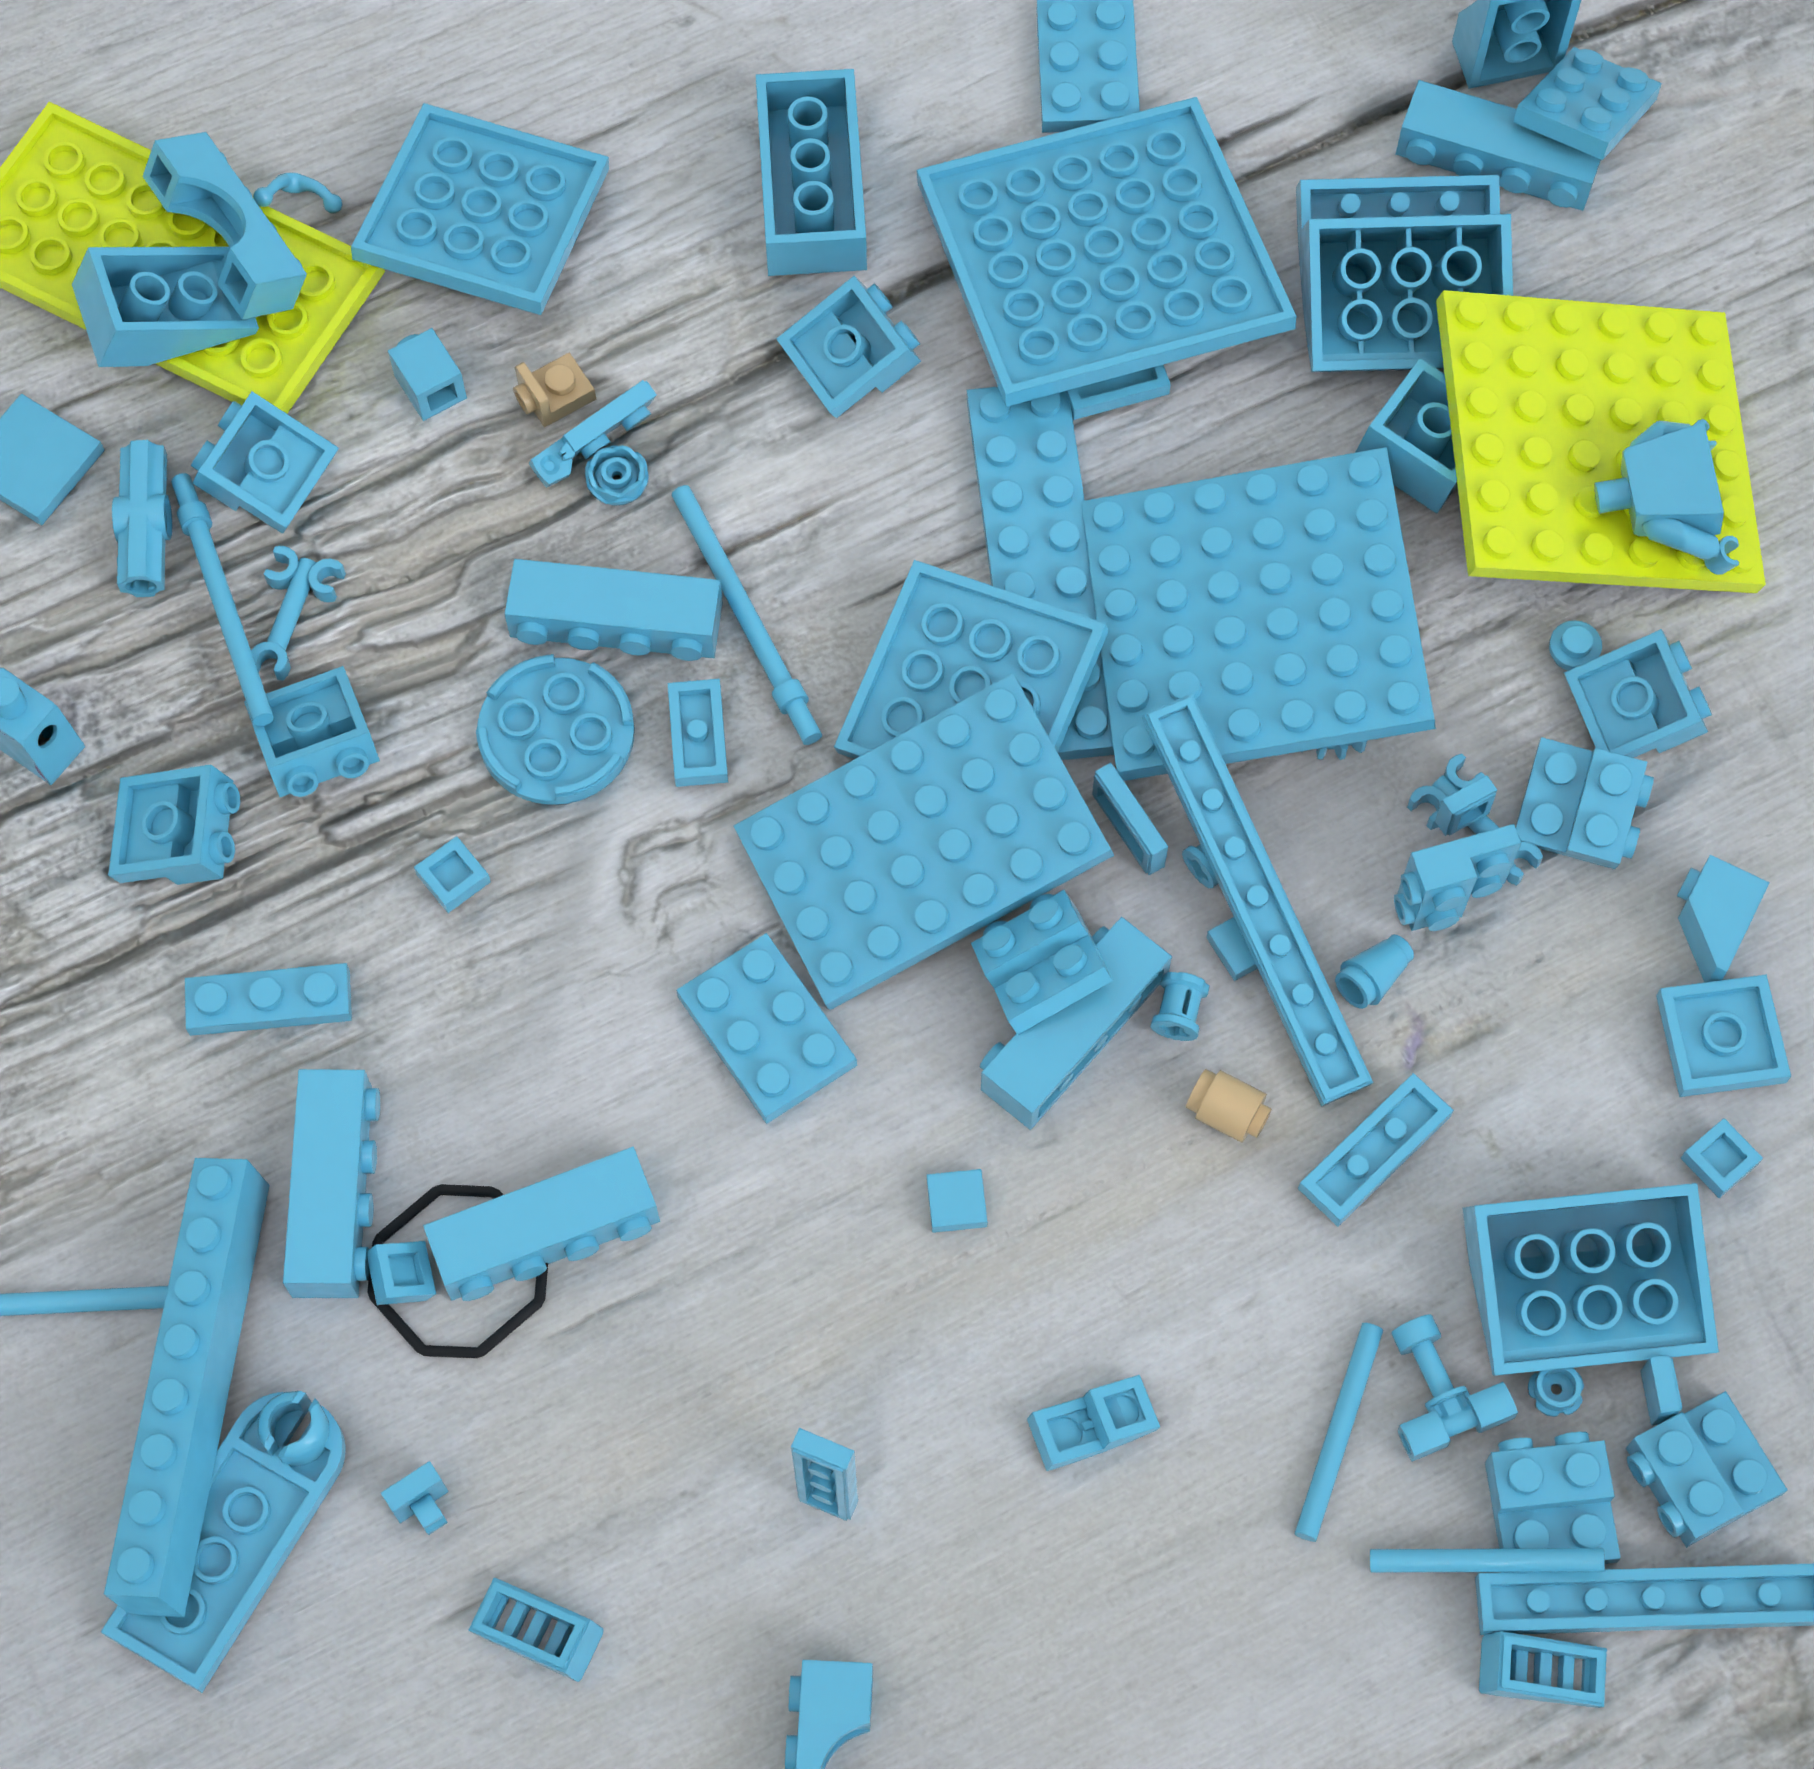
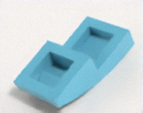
(1093, 1423)

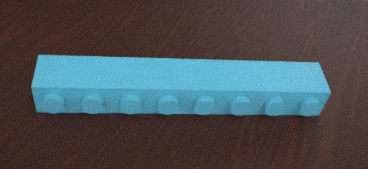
(187, 1389)

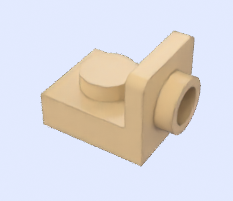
(553, 389)

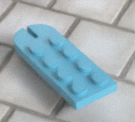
(251, 1522)

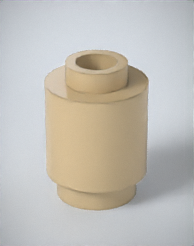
(1229, 1105)

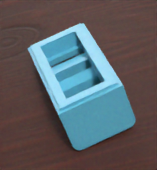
(569, 1645)
(1506, 1668)

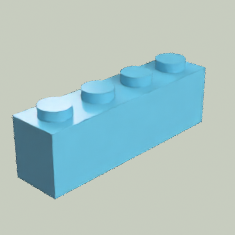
(1481, 139)
(614, 609)
(1049, 1057)
(330, 1184)
(542, 1225)

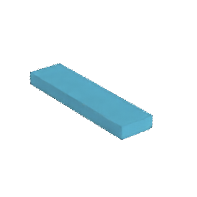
(825, 1474)

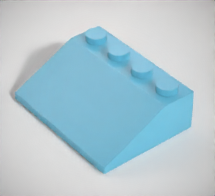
(1591, 1278)

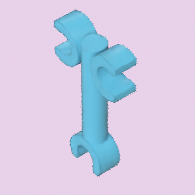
(298, 580)
(1451, 783)

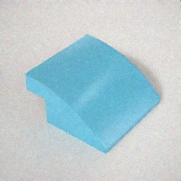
(1384, 254)

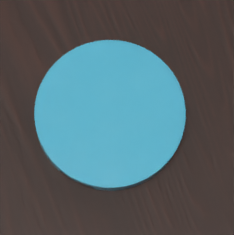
(555, 730)

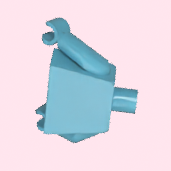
(1672, 492)

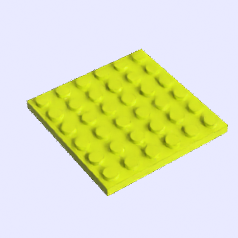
(1545, 408)

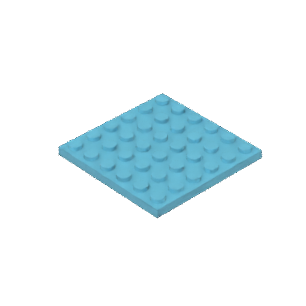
(1104, 251)
(1266, 601)

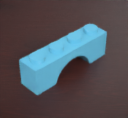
(197, 181)
(832, 1709)

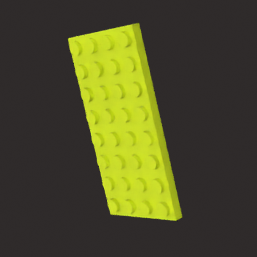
(85, 188)

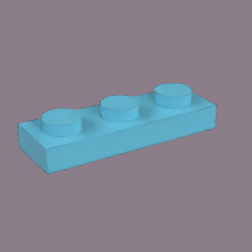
(268, 999)
(1375, 1149)

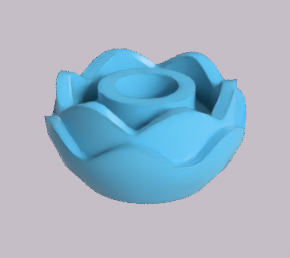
(616, 461)

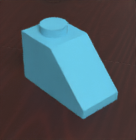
(1718, 913)

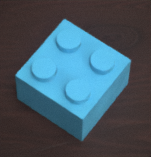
(1417, 437)

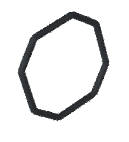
(398, 1322)

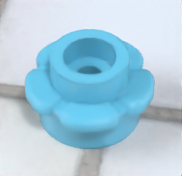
(1551, 1404)

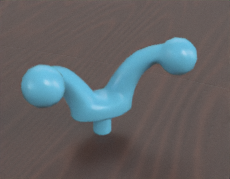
(296, 184)

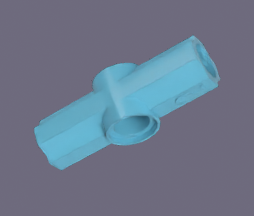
(142, 518)

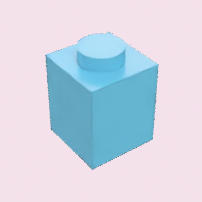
(427, 373)

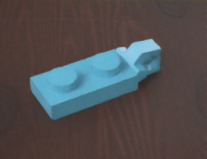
(590, 436)

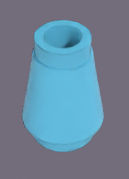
(1371, 973)

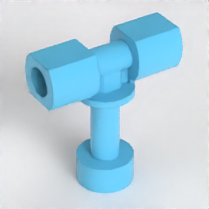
(1451, 1408)

